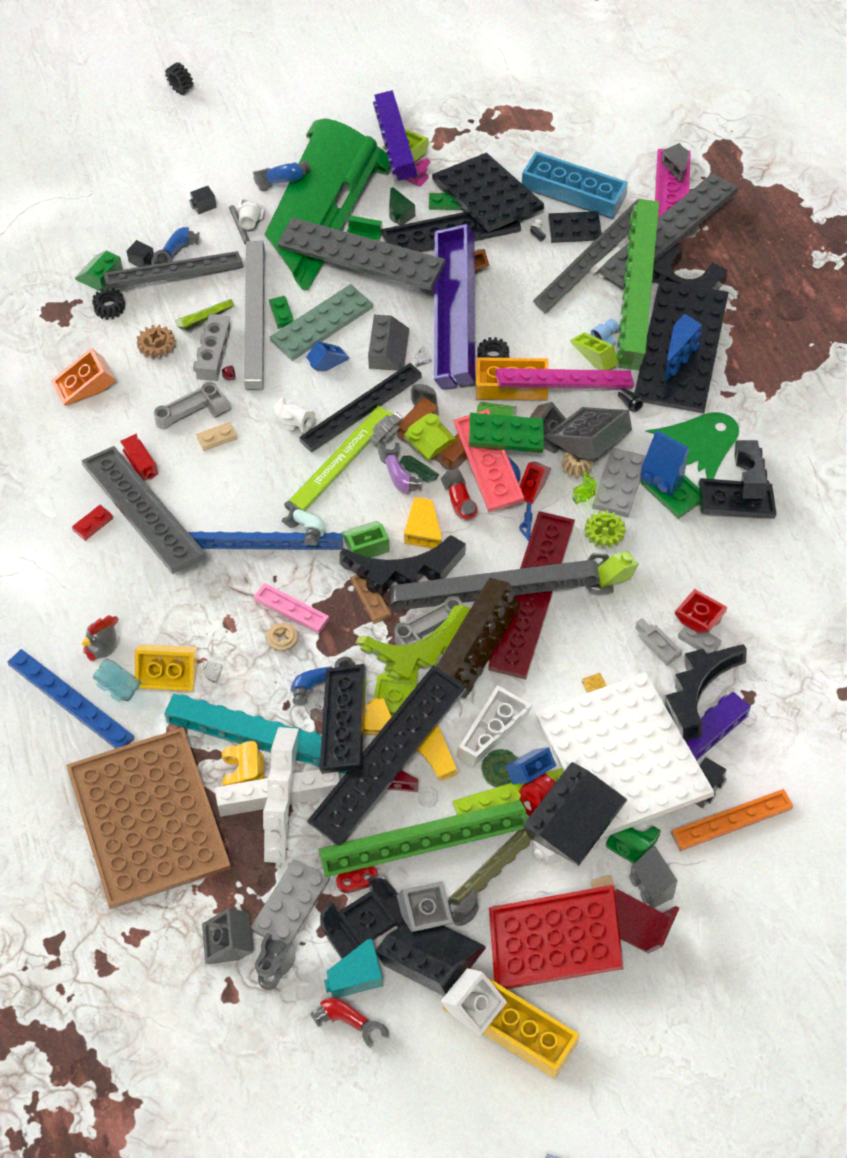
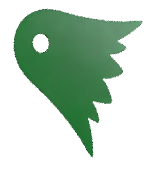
(704, 440)

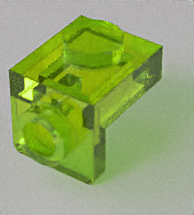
(585, 491)

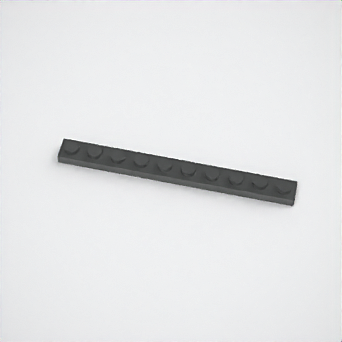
(585, 261)

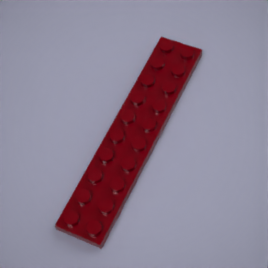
(519, 641)

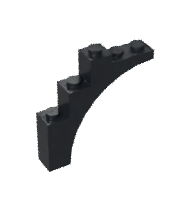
(383, 573)
(690, 684)

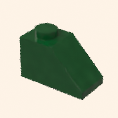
(400, 208)

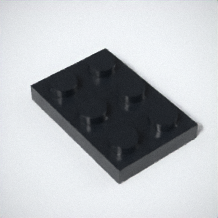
(574, 226)

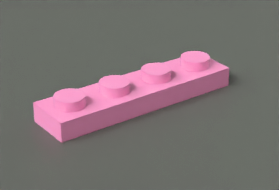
(291, 608)

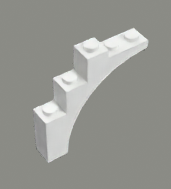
(278, 794)

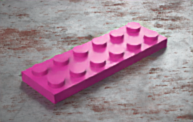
(668, 188)

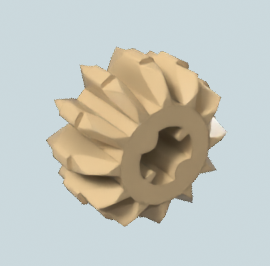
(576, 466)

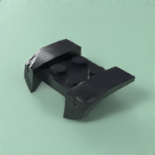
(362, 919)

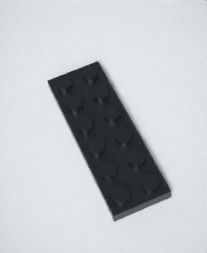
(343, 719)

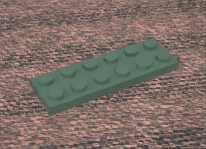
(321, 322)

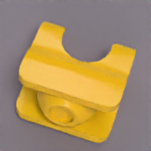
(249, 761)

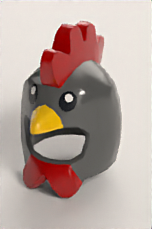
(103, 636)

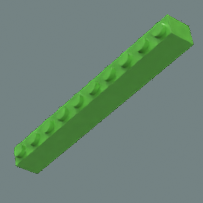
(422, 838)

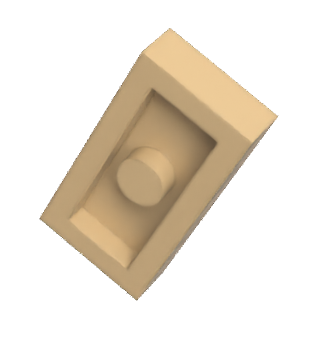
(216, 436)

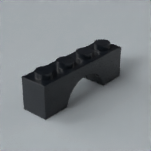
(754, 481)

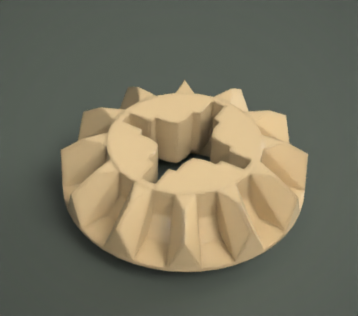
(279, 630)

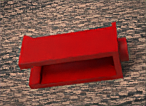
(139, 457)

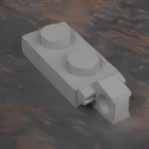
(658, 641)

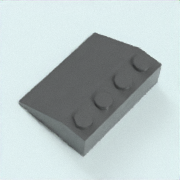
(591, 431)

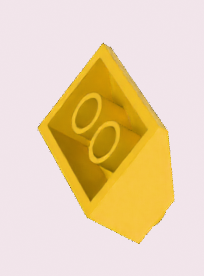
(166, 667)

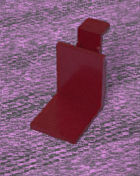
(642, 924)

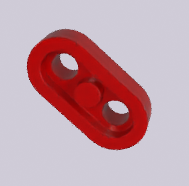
(356, 879)

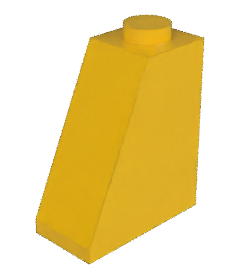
(422, 525)

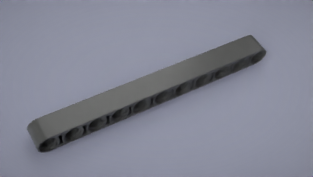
(469, 587)

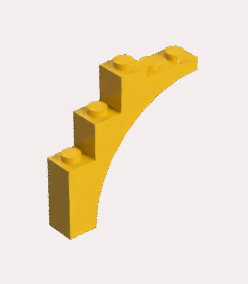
(433, 749)

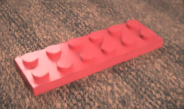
(490, 470)

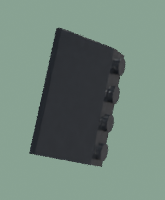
(574, 814)
(429, 956)

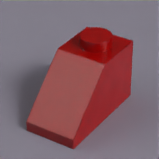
(533, 480)

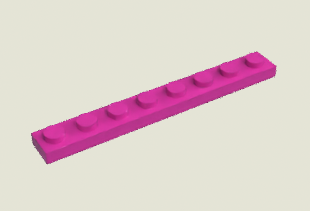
(564, 378)

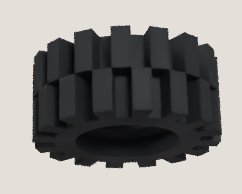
(179, 78)
(110, 310)
(493, 346)

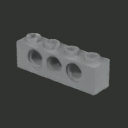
(213, 347)

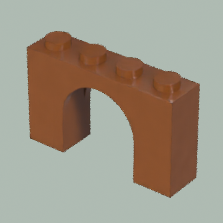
(453, 455)

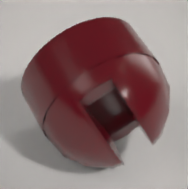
(228, 373)

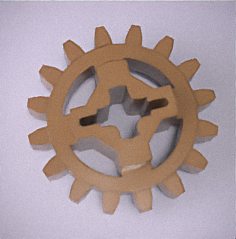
(155, 341)

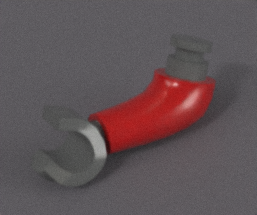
(459, 497)
(341, 1011)

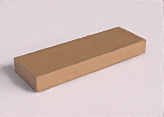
(372, 602)

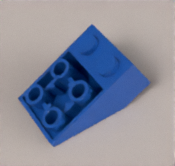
(683, 342)

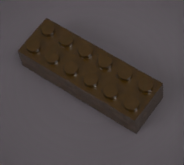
(480, 633)

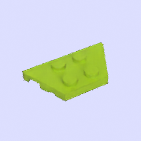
(394, 690)

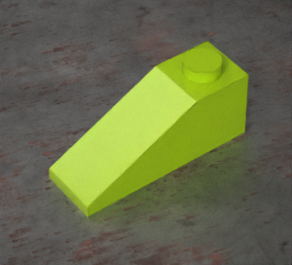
(596, 351)

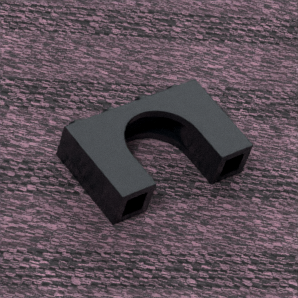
(663, 268)

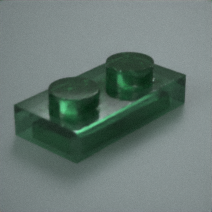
(414, 465)

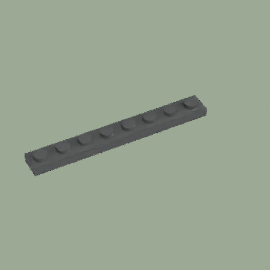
(172, 270)

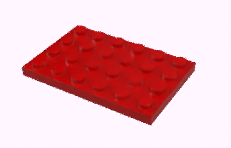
(555, 938)

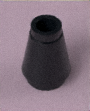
(630, 399)

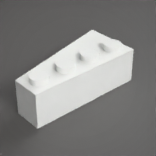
(496, 720)

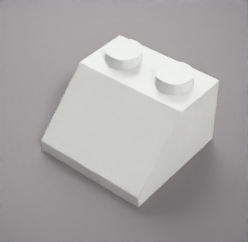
(474, 1001)

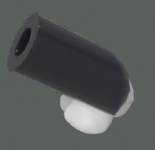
(536, 229)

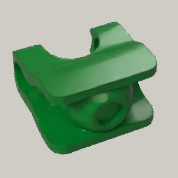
(633, 843)

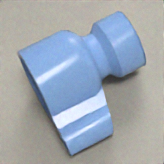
(604, 331)

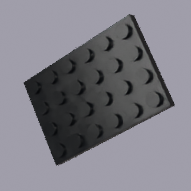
(488, 191)

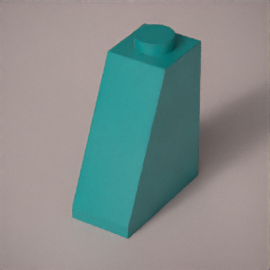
(355, 972)

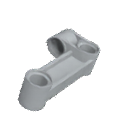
(207, 395)
(425, 622)

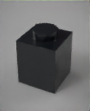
(202, 200)
(140, 254)

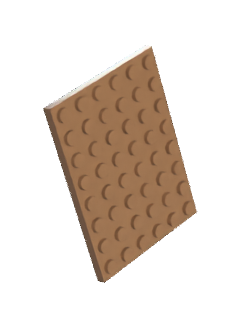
(147, 818)

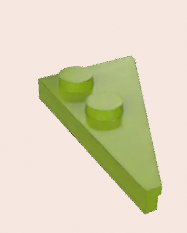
(203, 314)

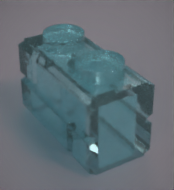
(116, 680)

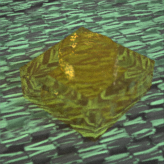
(593, 682)

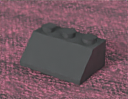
(387, 343)

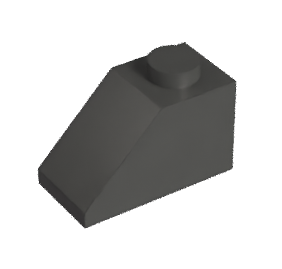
(676, 160)

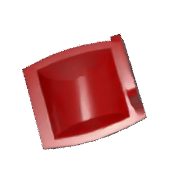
(535, 791)

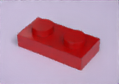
(92, 522)

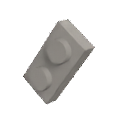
(699, 640)

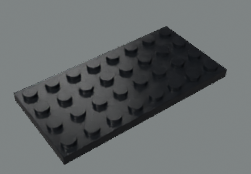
(691, 383)

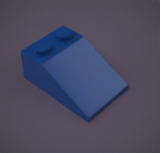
(664, 463)

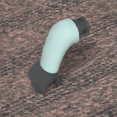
(313, 525)

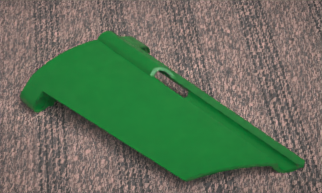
(334, 157)

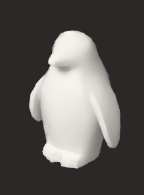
(293, 415)

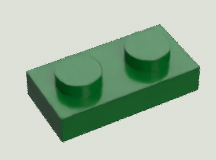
(442, 201)
(281, 311)

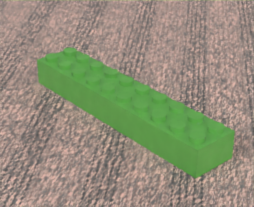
(637, 284)

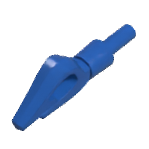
(527, 522)

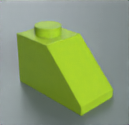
(617, 569)

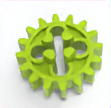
(600, 523)

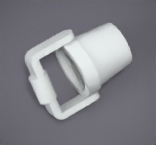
(249, 213)

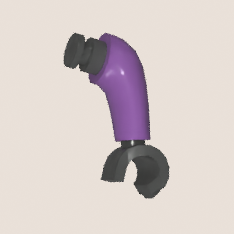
(400, 478)

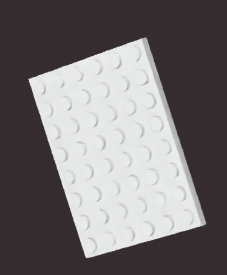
(630, 745)

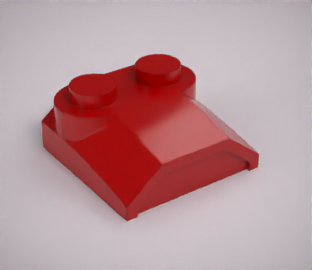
(700, 612)

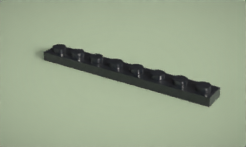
(360, 407)

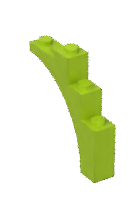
(423, 653)

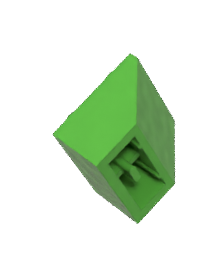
(367, 539)

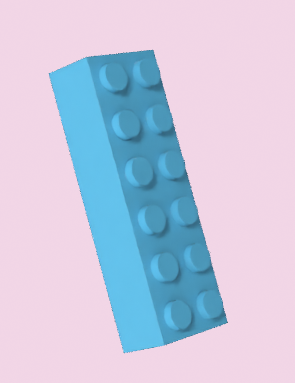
(574, 184)

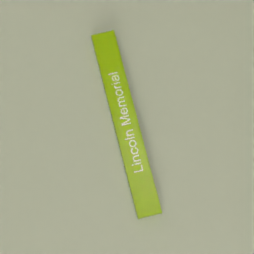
(338, 460)

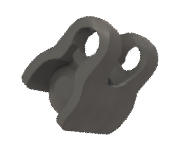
(275, 960)

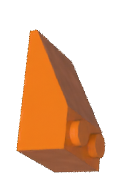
(83, 378)

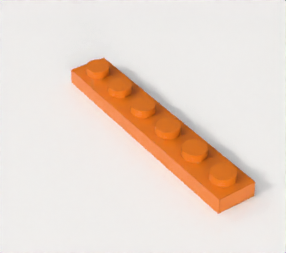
(732, 820)

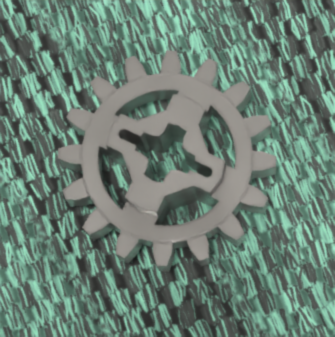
(386, 428)

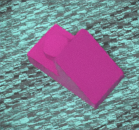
(422, 176)

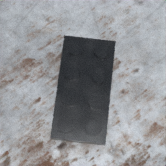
(725, 498)

